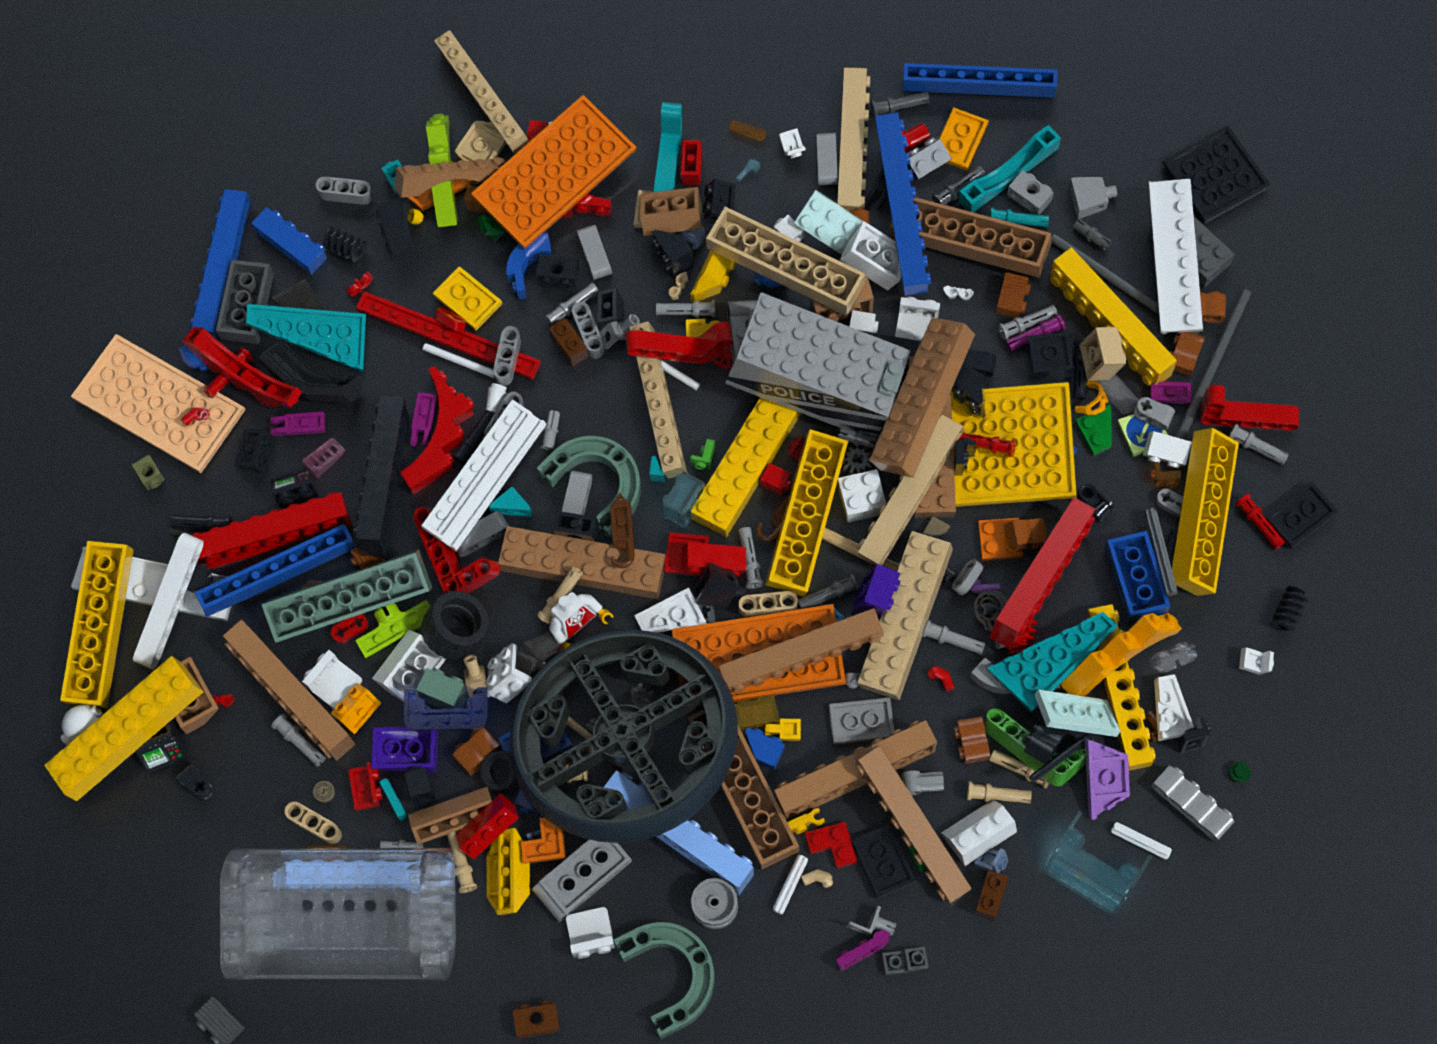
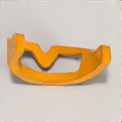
(1087, 408)

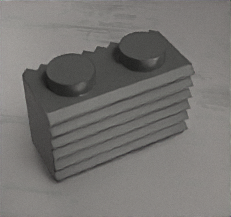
(218, 1021)

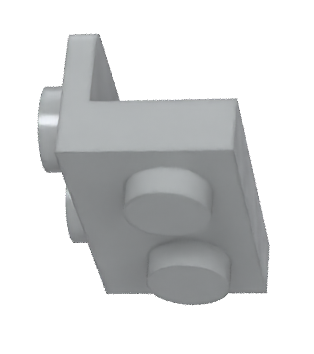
(928, 157)

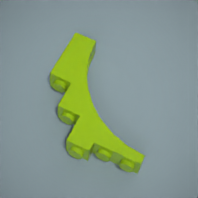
(439, 151)

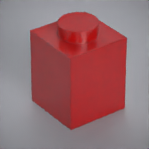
(776, 479)

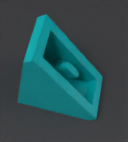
(511, 504)

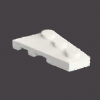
(671, 614)
(1170, 709)

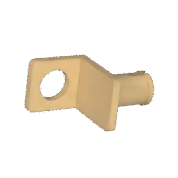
(474, 675)

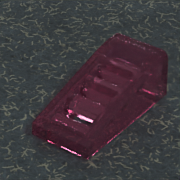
(329, 461)

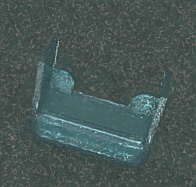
(1090, 875)

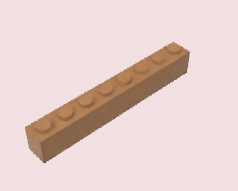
(802, 650)
(913, 824)

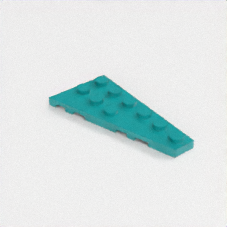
(326, 333)
(1051, 660)

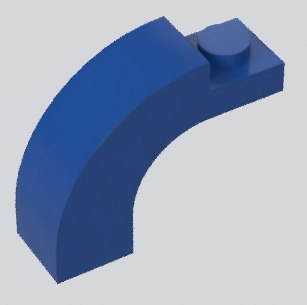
(522, 258)

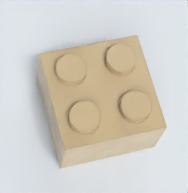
(1102, 353)

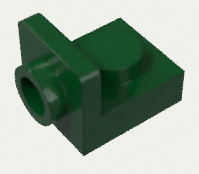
(490, 227)

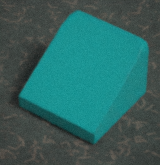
(656, 473)

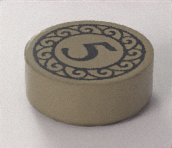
(324, 791)

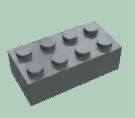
(1212, 254)
(245, 285)

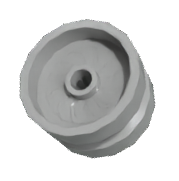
(714, 916)

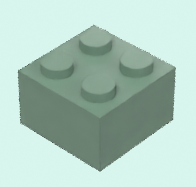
(442, 690)

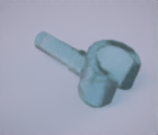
(751, 165)

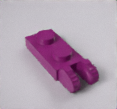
(423, 417)
(299, 424)
(864, 949)

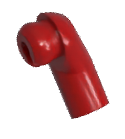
(195, 414)
(943, 675)

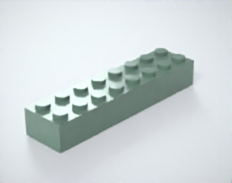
(346, 596)

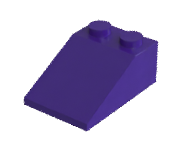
(876, 591)
(404, 749)

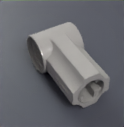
(923, 782)

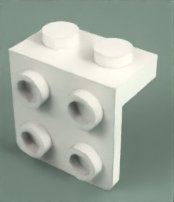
(915, 317)
(330, 679)
(503, 679)
(590, 932)

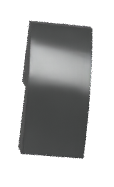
(904, 961)

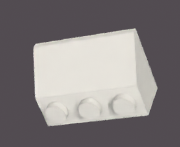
(873, 255)
(407, 665)
(980, 831)

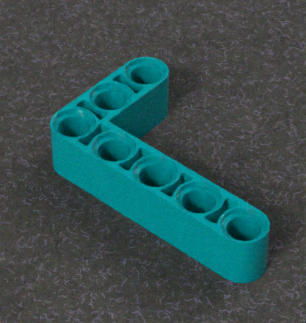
(669, 146)

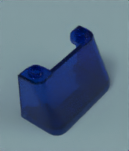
(420, 718)

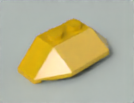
(712, 276)
(507, 874)

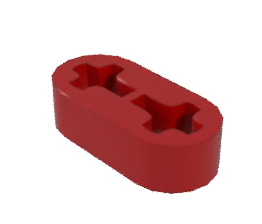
(450, 319)
(351, 632)

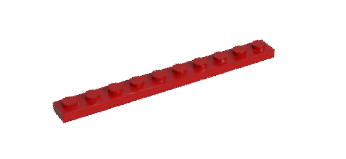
(438, 332)

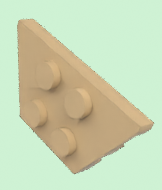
(480, 142)

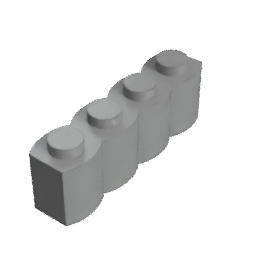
(1195, 806)

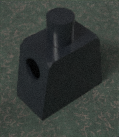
(717, 587)

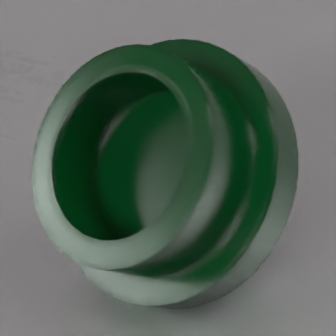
(1240, 772)

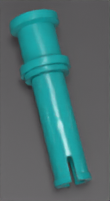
(1020, 218)

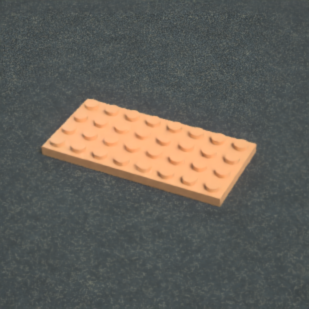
(152, 398)

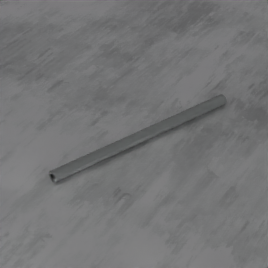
(1110, 276)
(1213, 364)

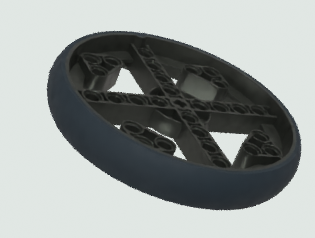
(615, 822)

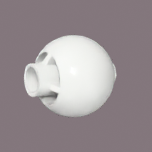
(78, 720)

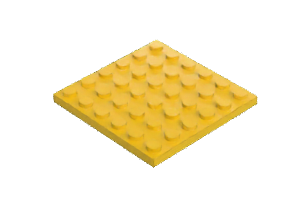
(1043, 453)

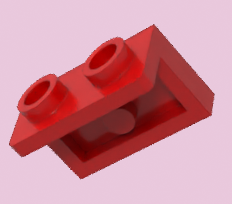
(364, 787)

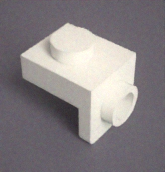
(791, 143)
(1256, 661)

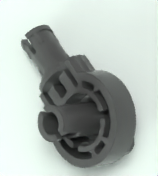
(988, 612)

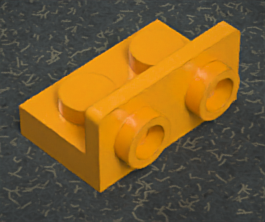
(355, 708)

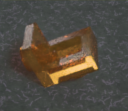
(1168, 479)

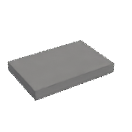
(861, 721)

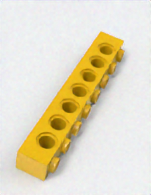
(1136, 758)

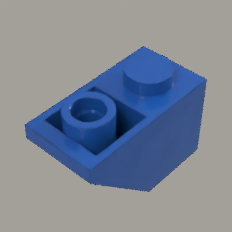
(764, 749)

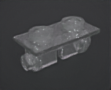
(1167, 658)

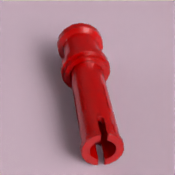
(221, 380)
(993, 444)
(1254, 513)

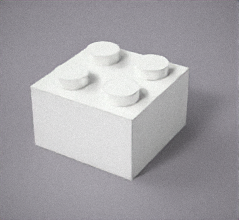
(861, 495)

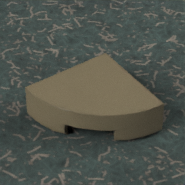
(936, 527)

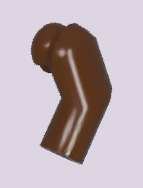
(1152, 718)

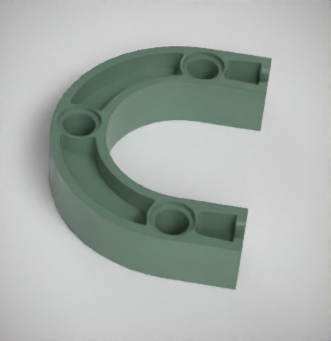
(599, 450)
(688, 944)

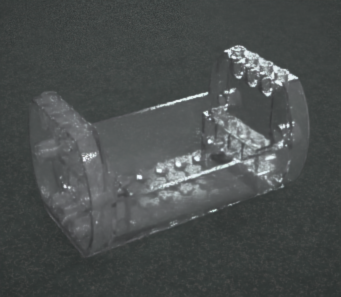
(274, 938)

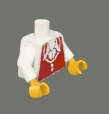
(573, 614)

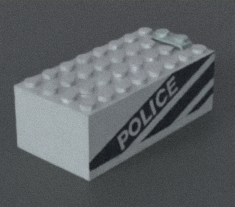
(818, 366)

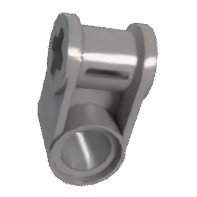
(1156, 414)

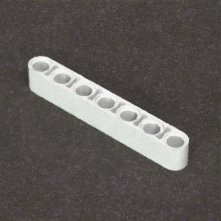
(168, 600)

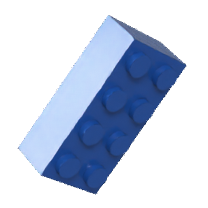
(1137, 576)

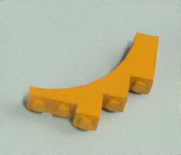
(1118, 651)

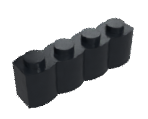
(1043, 741)

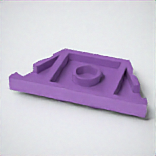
(1106, 777)

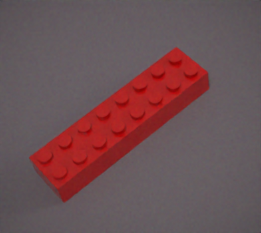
(273, 530)
(1043, 574)

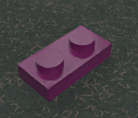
(1171, 392)

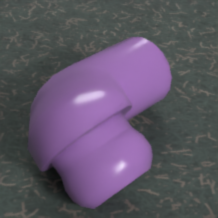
(978, 588)

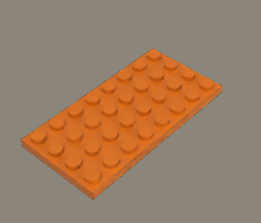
(553, 171)
(740, 637)

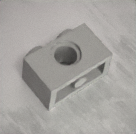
(1033, 202)

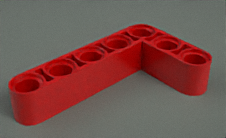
(680, 348)
(1245, 414)
(447, 559)

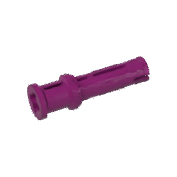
(1044, 327)

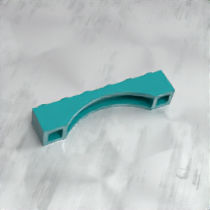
(987, 187)

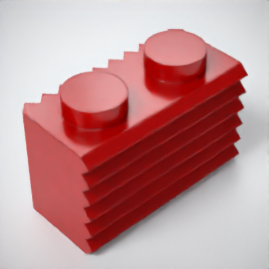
(691, 162)

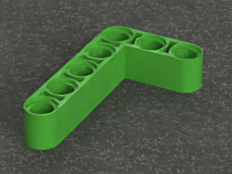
(1012, 736)

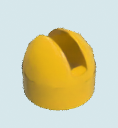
(415, 216)

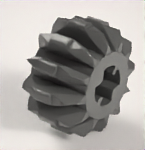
(860, 456)

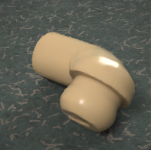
(818, 875)

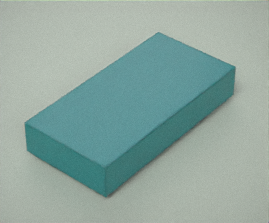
(396, 804)

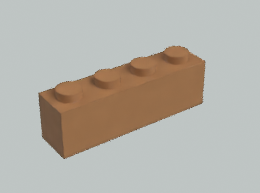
(448, 816)

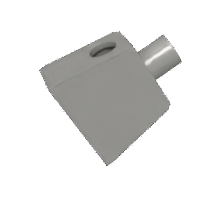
(1090, 195)

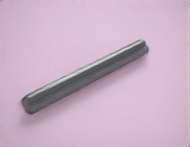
(1160, 552)

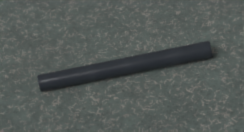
(1059, 758)

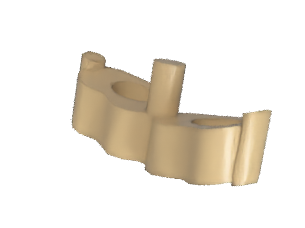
(681, 281)

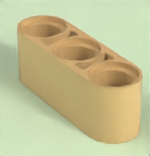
(758, 600)
(306, 816)

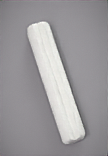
(1141, 840)
(790, 884)

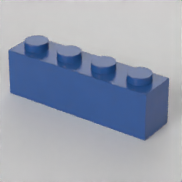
(289, 240)

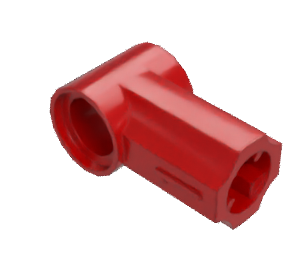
(915, 136)

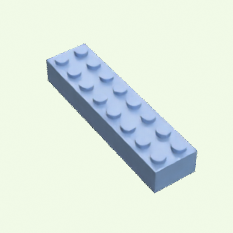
(690, 840)

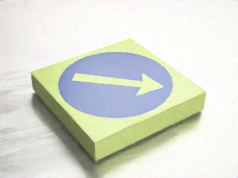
(1136, 433)

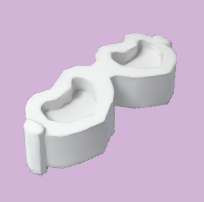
(952, 292)

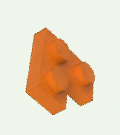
(545, 849)

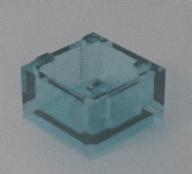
(682, 498)

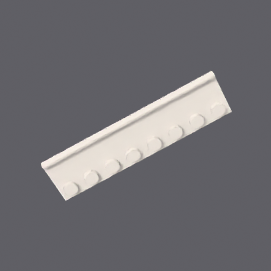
(1175, 256)
(483, 475)
(145, 582)

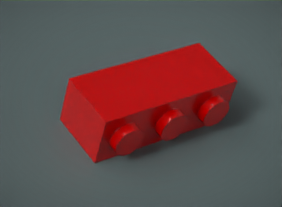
(698, 555)
(487, 826)

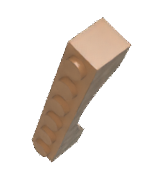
(415, 180)

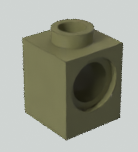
(144, 466)

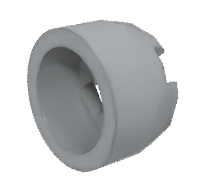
(852, 679)

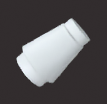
(495, 396)

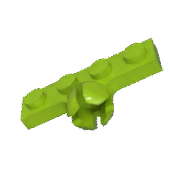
(391, 627)

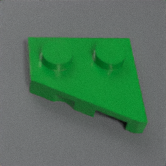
(1096, 430)

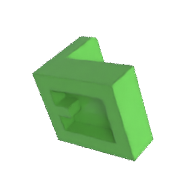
(706, 456)

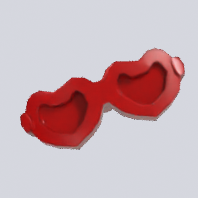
(356, 288)
(224, 700)

